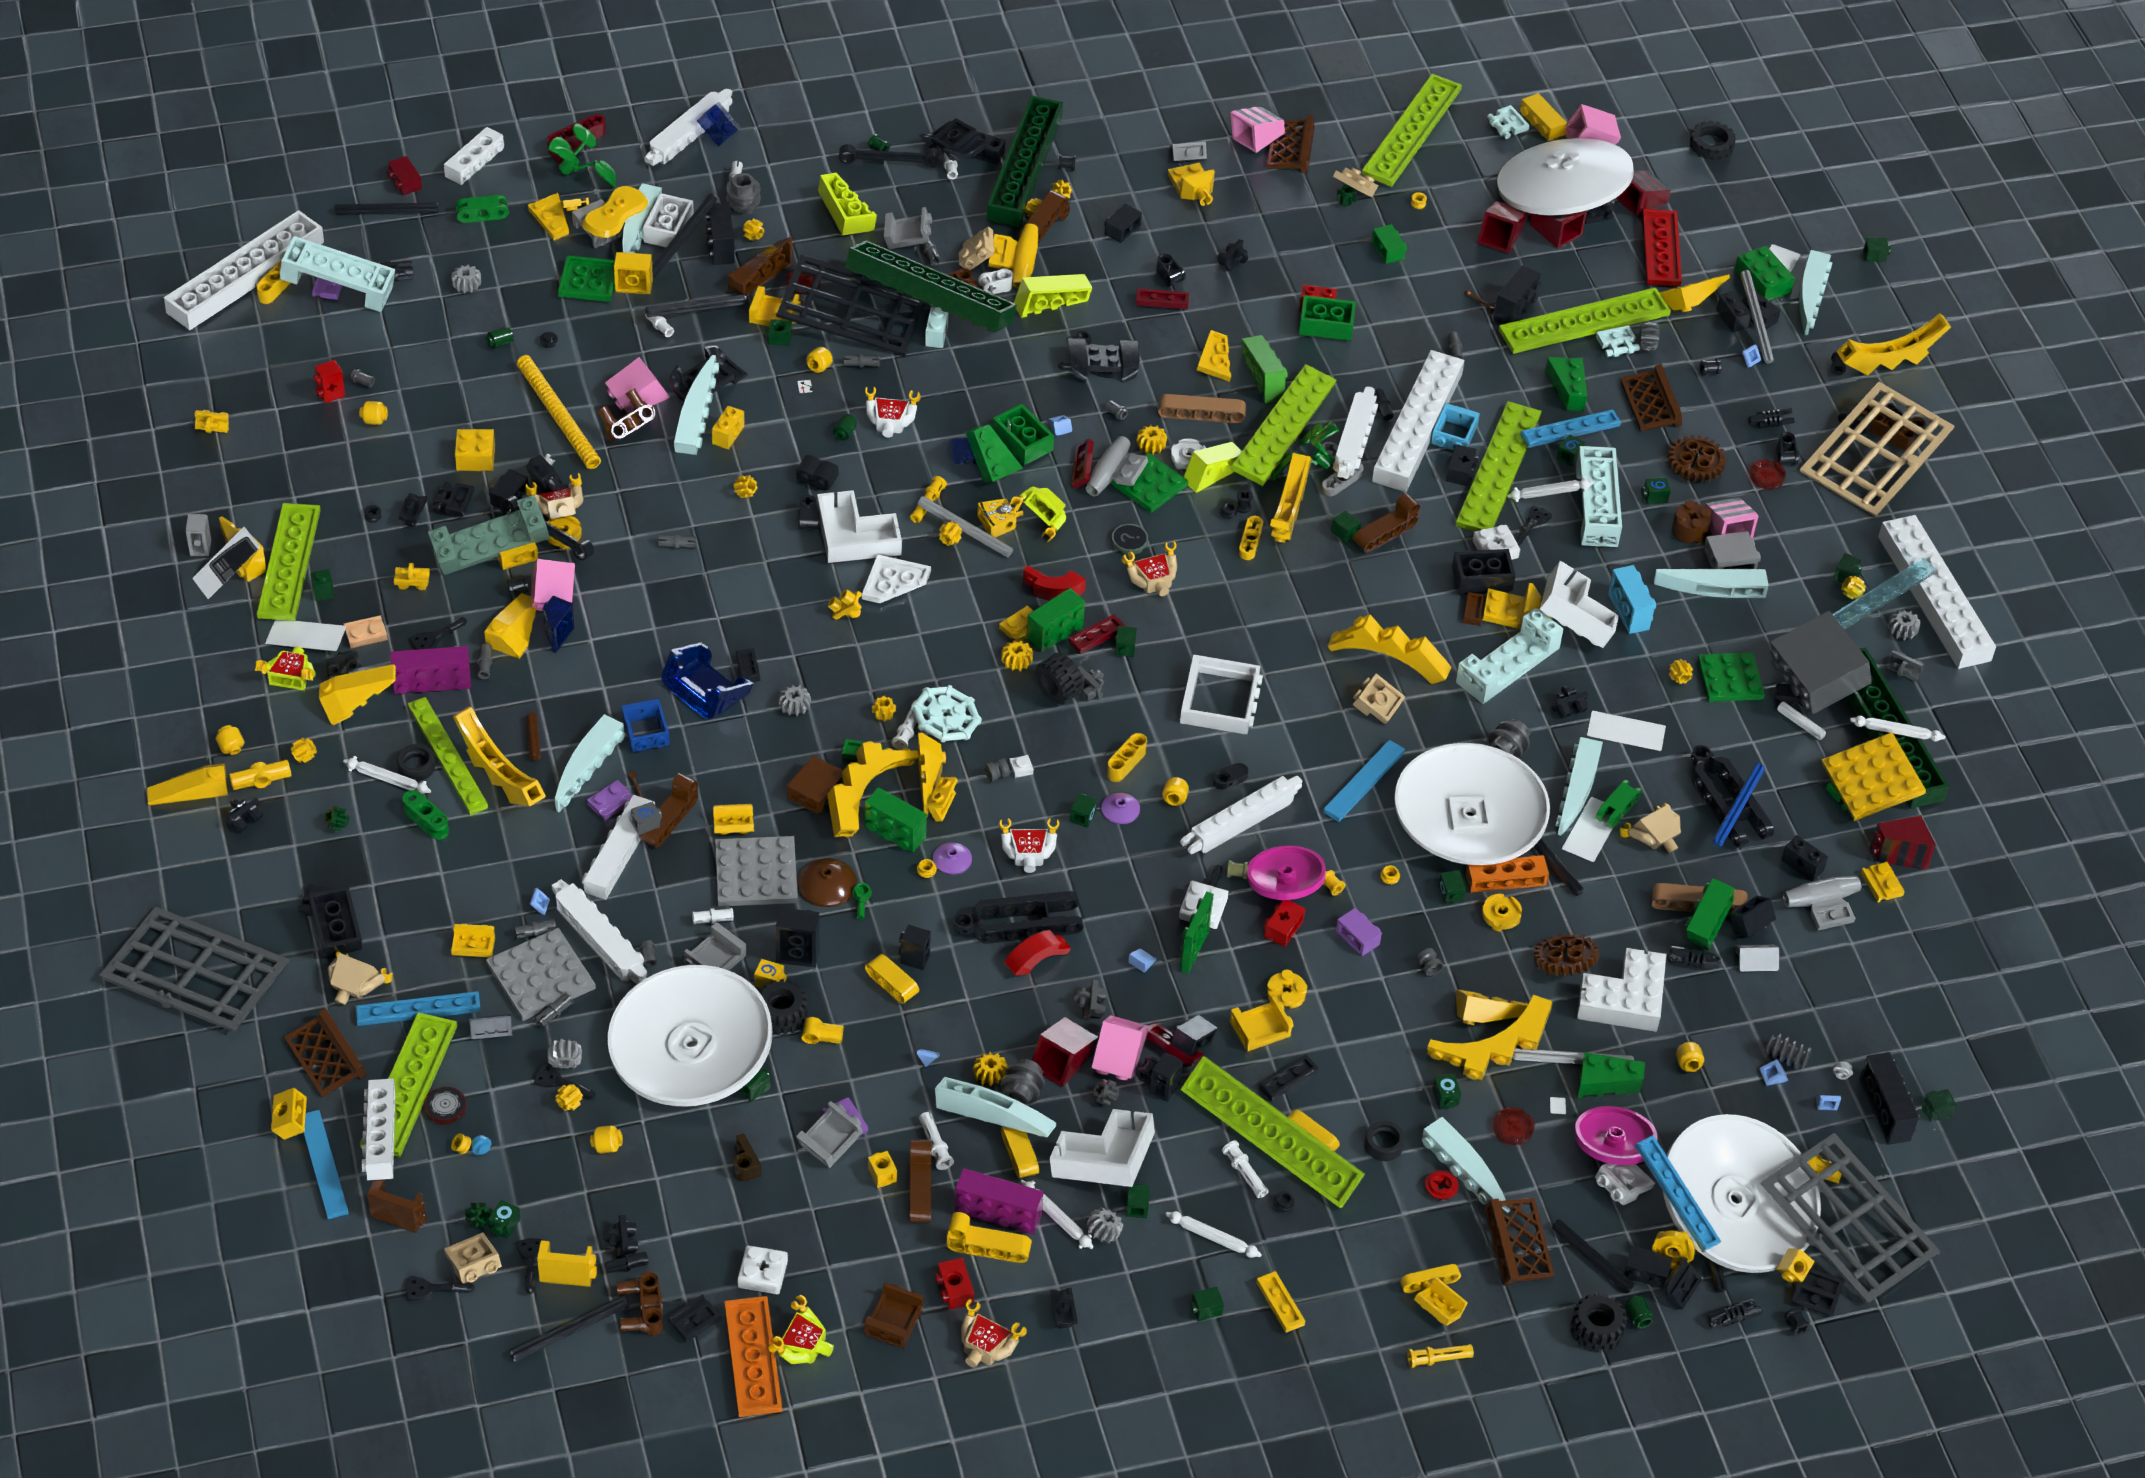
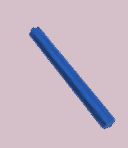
(1738, 804)

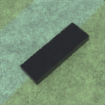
(1288, 1077)

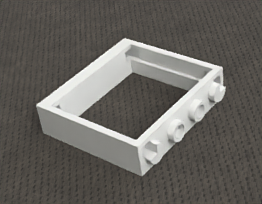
(1226, 669)

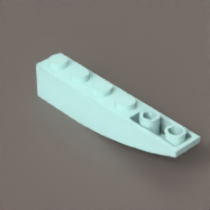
(634, 225)
(1812, 287)
(695, 410)
(1715, 582)
(587, 757)
(1579, 781)
(990, 1107)
(1462, 1161)

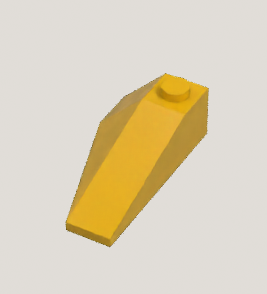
(1692, 294)
(255, 564)
(512, 627)
(348, 691)
(930, 766)
(196, 784)
(1475, 1007)

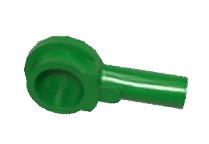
(861, 893)

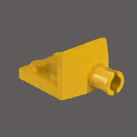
(1193, 182)
(1510, 608)

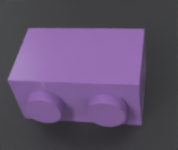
(1358, 931)

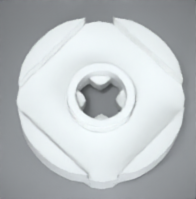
(1180, 450)

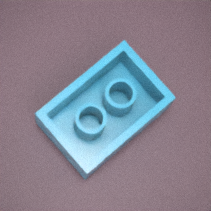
(1631, 599)

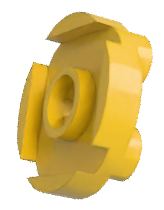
(572, 528)
(1501, 921)
(1289, 980)
(1674, 1239)

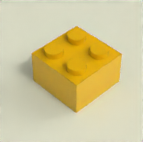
(633, 273)
(475, 450)

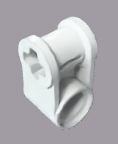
(997, 281)

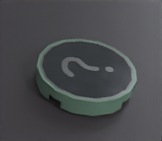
(1129, 539)

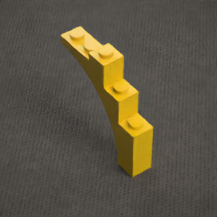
(1891, 353)
(1292, 496)
(1393, 642)
(483, 753)
(846, 797)
(1499, 1048)

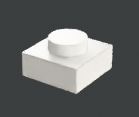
(1021, 766)

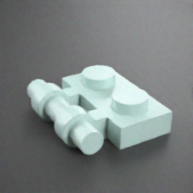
(1511, 118)
(1618, 336)

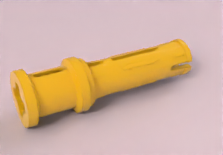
(931, 492)
(1428, 1357)

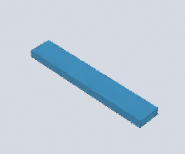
(1574, 427)
(1364, 781)
(408, 1009)
(324, 1166)
(1677, 1193)

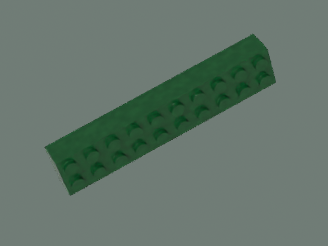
(1024, 161)
(930, 286)
(1880, 703)

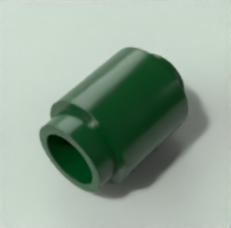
(499, 337)
(845, 427)
(1639, 1311)

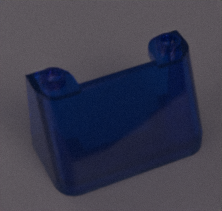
(699, 684)

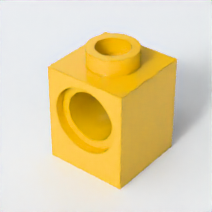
(885, 1175)
(1802, 1265)

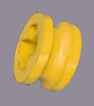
(1418, 200)
(461, 1143)

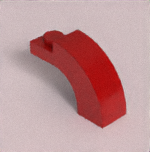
(1050, 587)
(1034, 950)

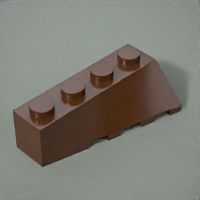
(761, 268)

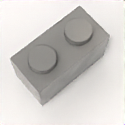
(198, 535)

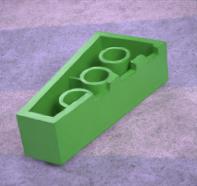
(1265, 368)

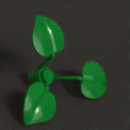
(570, 163)
(1320, 455)

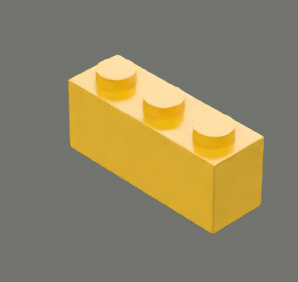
(1543, 117)

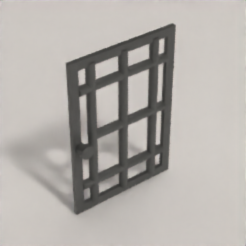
(194, 968)
(1850, 1217)

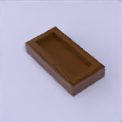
(1474, 609)

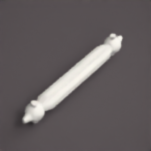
(1550, 489)
(1897, 728)
(386, 775)
(1063, 1220)
(1213, 1234)

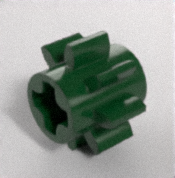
(1346, 195)
(336, 818)
(477, 1215)

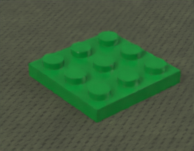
(587, 279)
(1154, 485)
(1730, 677)
(1197, 932)

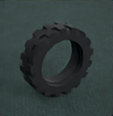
(1710, 151)

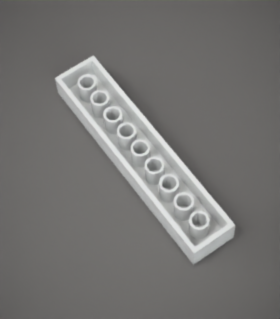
(238, 272)
(1417, 421)
(1939, 594)

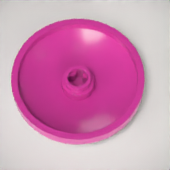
(1286, 872)
(1612, 1133)

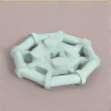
(940, 725)

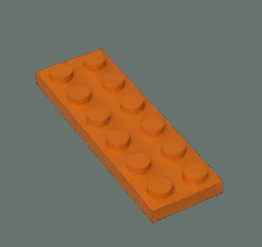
(752, 1362)

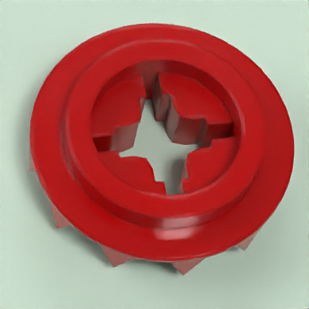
(1436, 1179)

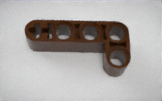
(1050, 209)
(1881, 424)
(1389, 526)
(674, 809)
(920, 1181)

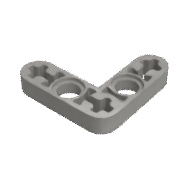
(1333, 481)

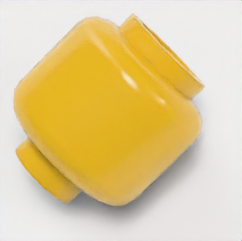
(819, 359)
(373, 413)
(229, 740)
(1175, 791)
(1690, 1056)
(606, 1139)

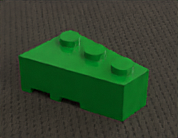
(1569, 380)
(991, 454)
(1609, 1075)

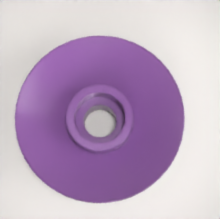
(1120, 808)
(952, 858)

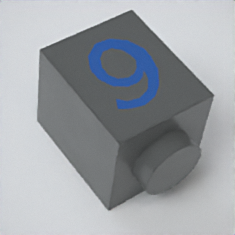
(645, 818)

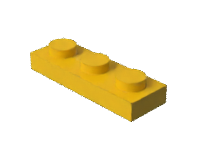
(1280, 1301)

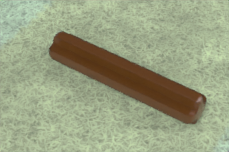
(533, 736)

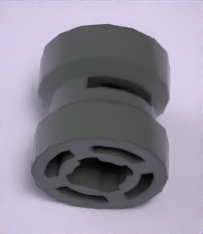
(997, 769)
(1431, 964)

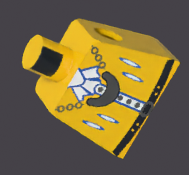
(998, 516)

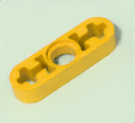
(1248, 531)
(1422, 1279)

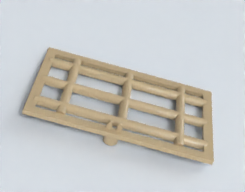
(1913, 461)

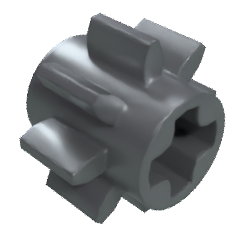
(1106, 1092)

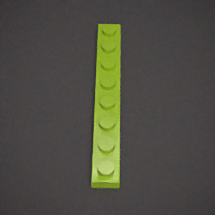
(447, 756)

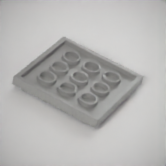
(756, 871)
(540, 973)

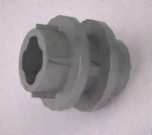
(743, 193)
(1510, 737)
(1023, 1081)

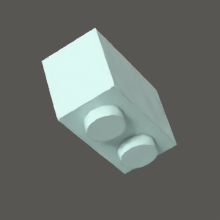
(936, 328)

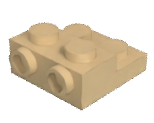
(1355, 180)
(977, 249)
(1378, 698)
(473, 1258)

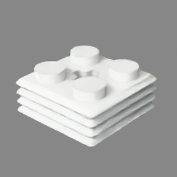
(1496, 538)
(1194, 893)
(768, 1280)

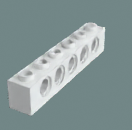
(380, 1129)

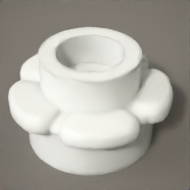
(1843, 1070)

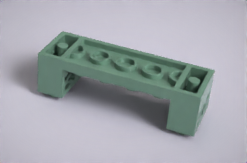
(489, 538)

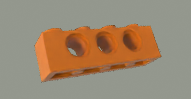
(1512, 874)

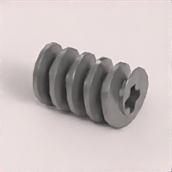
(1788, 1051)

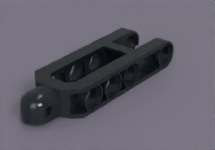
(1720, 766)
(1042, 905)

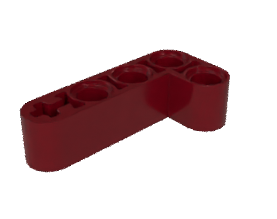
(594, 123)

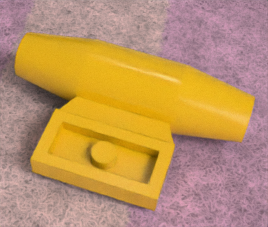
(1015, 254)

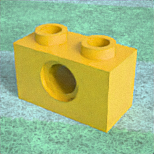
(728, 427)
(288, 1113)

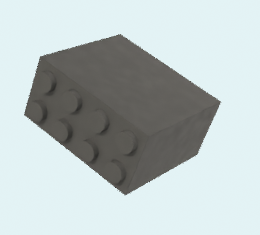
(1820, 662)

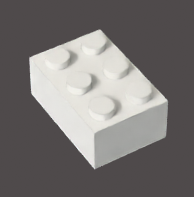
(666, 219)

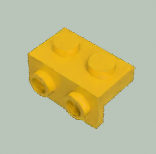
(942, 797)
(733, 818)
(473, 940)
(1441, 1302)

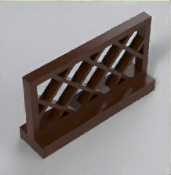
(1303, 144)
(1664, 390)
(337, 1041)
(1503, 1246)

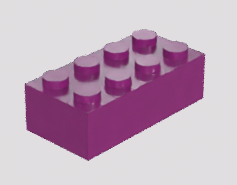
(431, 669)
(999, 1201)

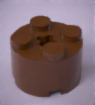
(1691, 522)

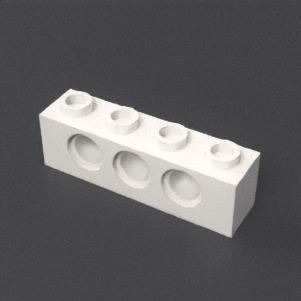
(474, 156)

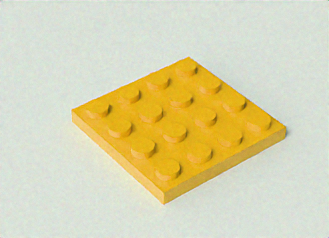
(1873, 776)

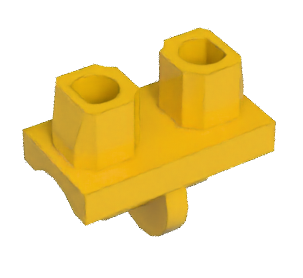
(212, 421)
(412, 577)
(847, 606)

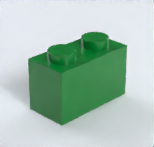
(1389, 243)

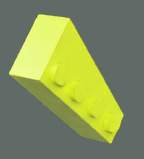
(844, 206)
(1051, 292)

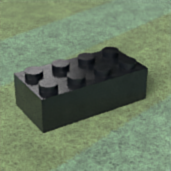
(1889, 1098)

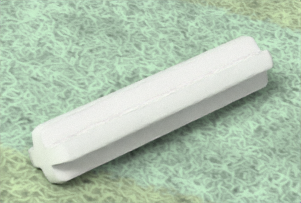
(1801, 720)

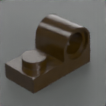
(745, 1158)

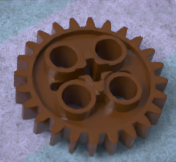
(1684, 454)
(1580, 953)

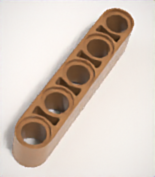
(1202, 408)
(1684, 897)

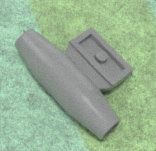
(1116, 466)
(1825, 900)

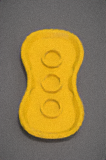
(610, 217)

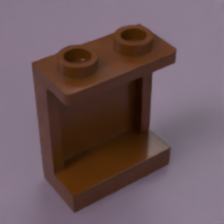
(813, 783)
(394, 1209)
(894, 1315)

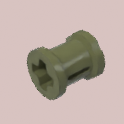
(1237, 869)

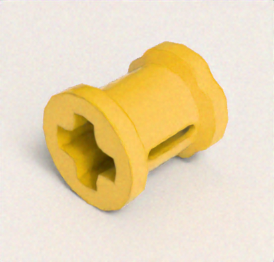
(1333, 883)

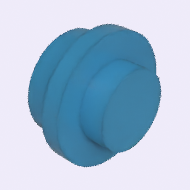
(480, 1145)

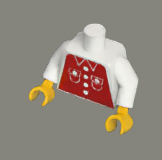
(890, 414)
(1028, 846)

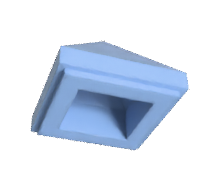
(1751, 355)
(539, 901)
(927, 1056)

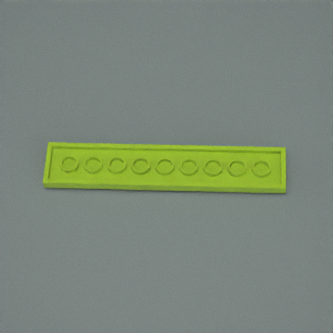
(1411, 130)
(1584, 320)
(1283, 425)
(1497, 468)
(1272, 1132)

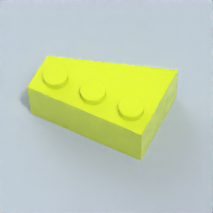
(1210, 465)

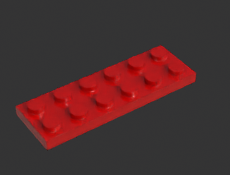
(1661, 247)

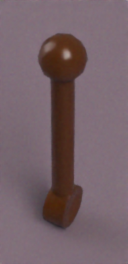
(1491, 307)
(632, 775)

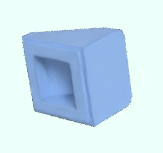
(1060, 425)
(1141, 960)
(1773, 1073)
(1826, 1102)

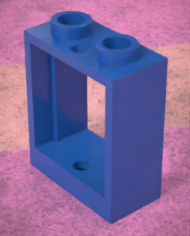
(650, 710)

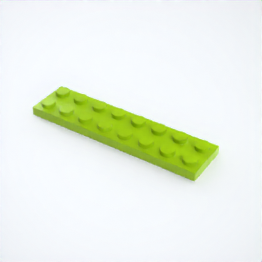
(288, 562)
(416, 1071)

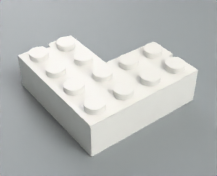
(855, 537)
(1574, 608)
(1627, 1001)
(1105, 1158)

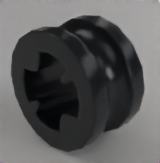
(372, 509)

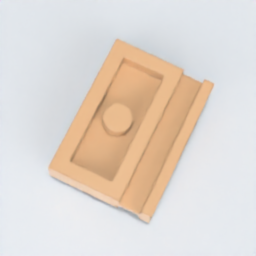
(365, 631)

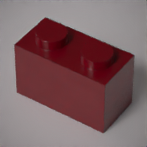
(404, 175)

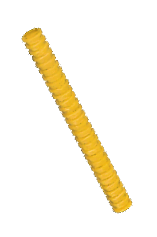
(558, 412)

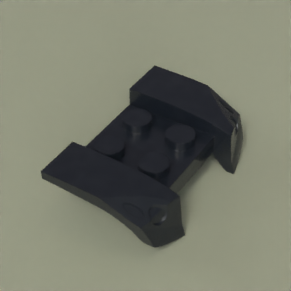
(957, 140)
(1104, 358)
(728, 372)

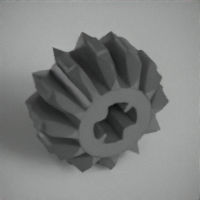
(1649, 335)

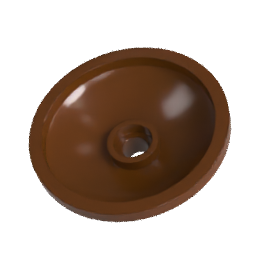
(825, 889)

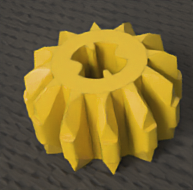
(1151, 439)
(1017, 655)
(989, 1068)

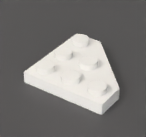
(893, 578)

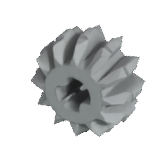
(466, 278)
(1904, 624)
(794, 700)
(564, 1054)
(1104, 1225)

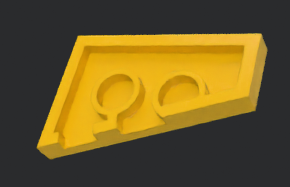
(550, 216)
(1214, 358)

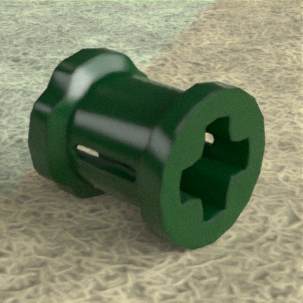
(878, 144)

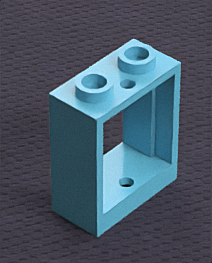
(1451, 414)

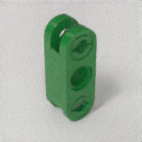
(481, 208)
(1618, 803)
(426, 815)

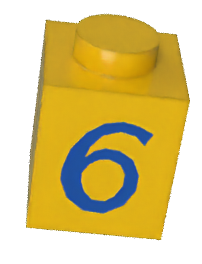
(767, 972)

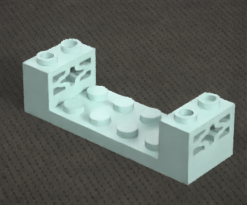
(340, 268)
(1602, 500)
(1511, 660)

